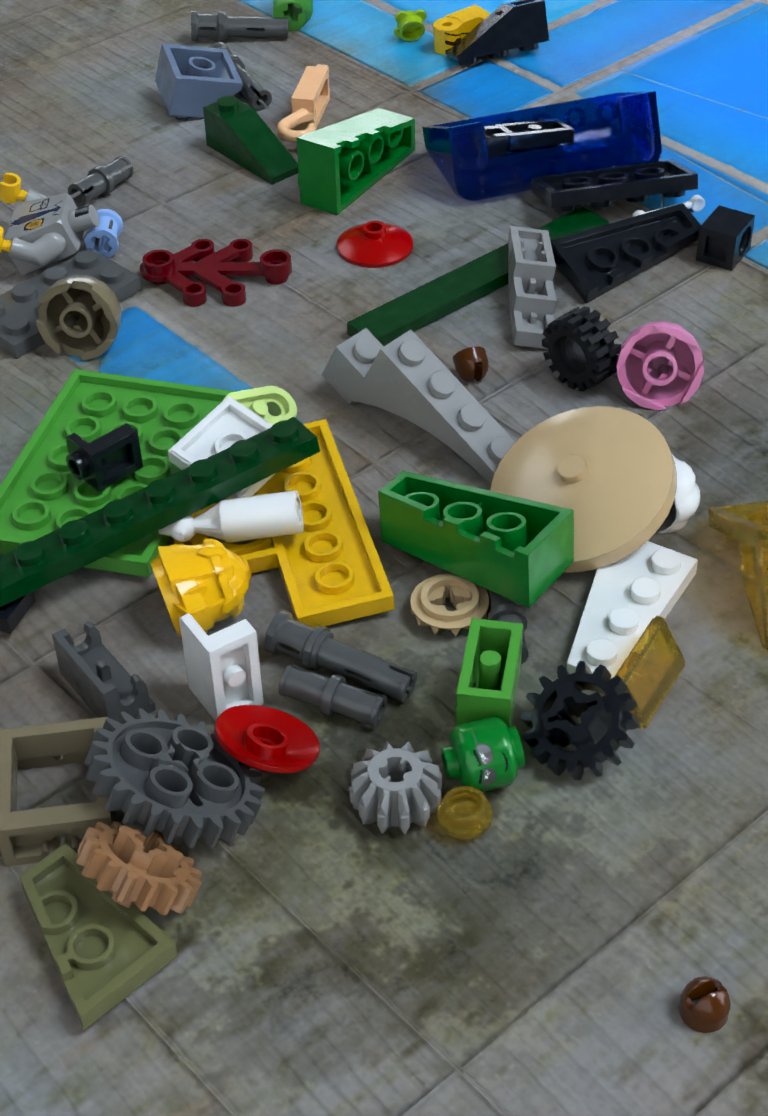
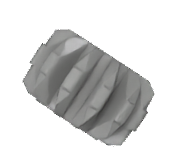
(395, 787)

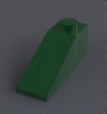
(245, 138)

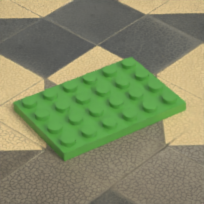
(44, 493)

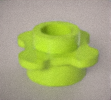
(410, 25)

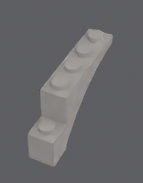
(418, 387)

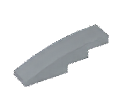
(530, 284)

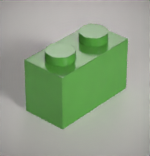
(490, 671)

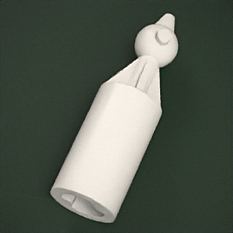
(244, 519)

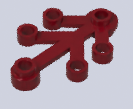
(212, 267)

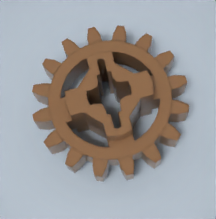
(138, 868)

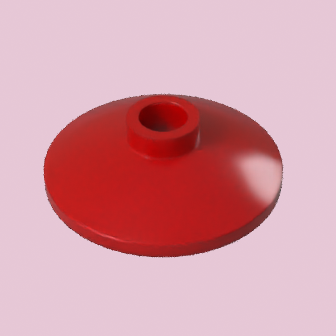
(375, 244)
(267, 739)

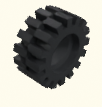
(581, 348)

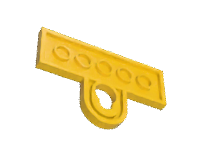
(332, 565)

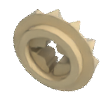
(429, 599)

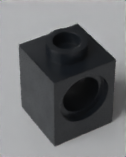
(725, 237)

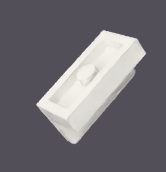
(222, 666)

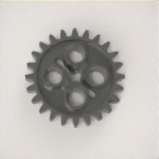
(172, 778)

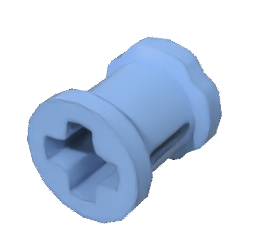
(107, 237)

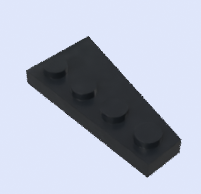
(620, 250)

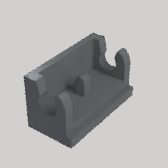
(99, 676)

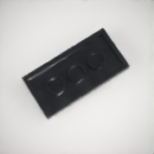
(607, 184)

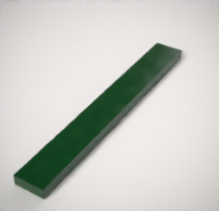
(457, 287)

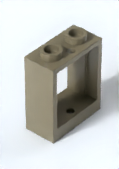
(31, 833)

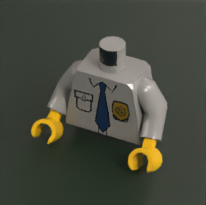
(42, 226)

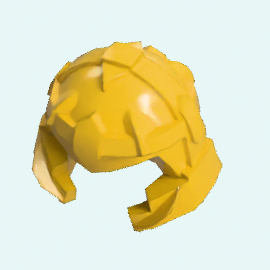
(201, 582)

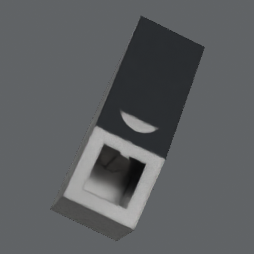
(510, 26)

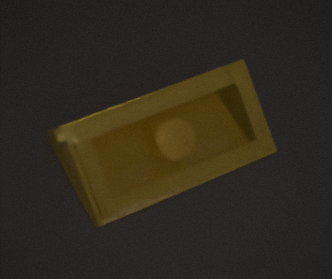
(652, 669)

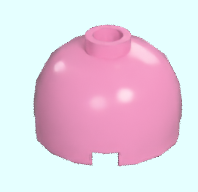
(660, 365)

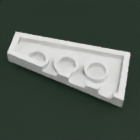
(625, 601)

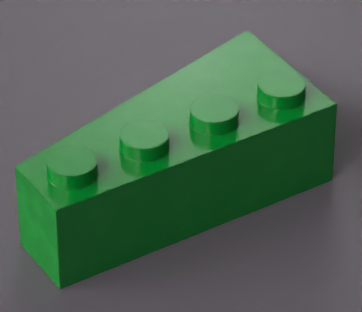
(351, 157)
(479, 534)

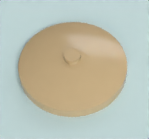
(604, 468)

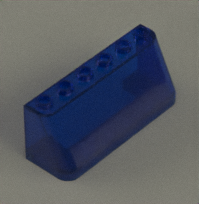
(608, 133)

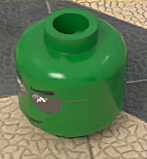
(483, 754)

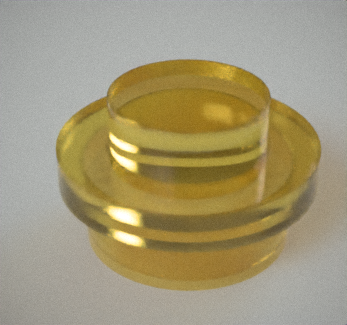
(464, 813)

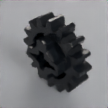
(601, 726)

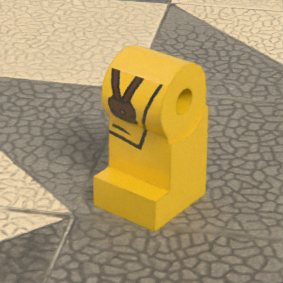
(455, 26)

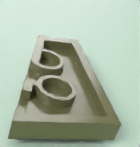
(94, 942)

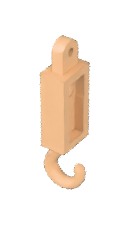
(307, 104)

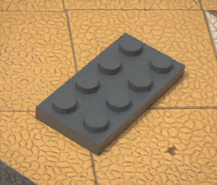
(21, 303)

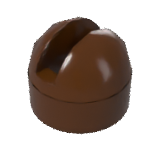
(471, 363)
(710, 1011)

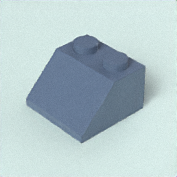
(194, 78)

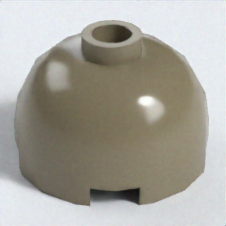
(79, 316)

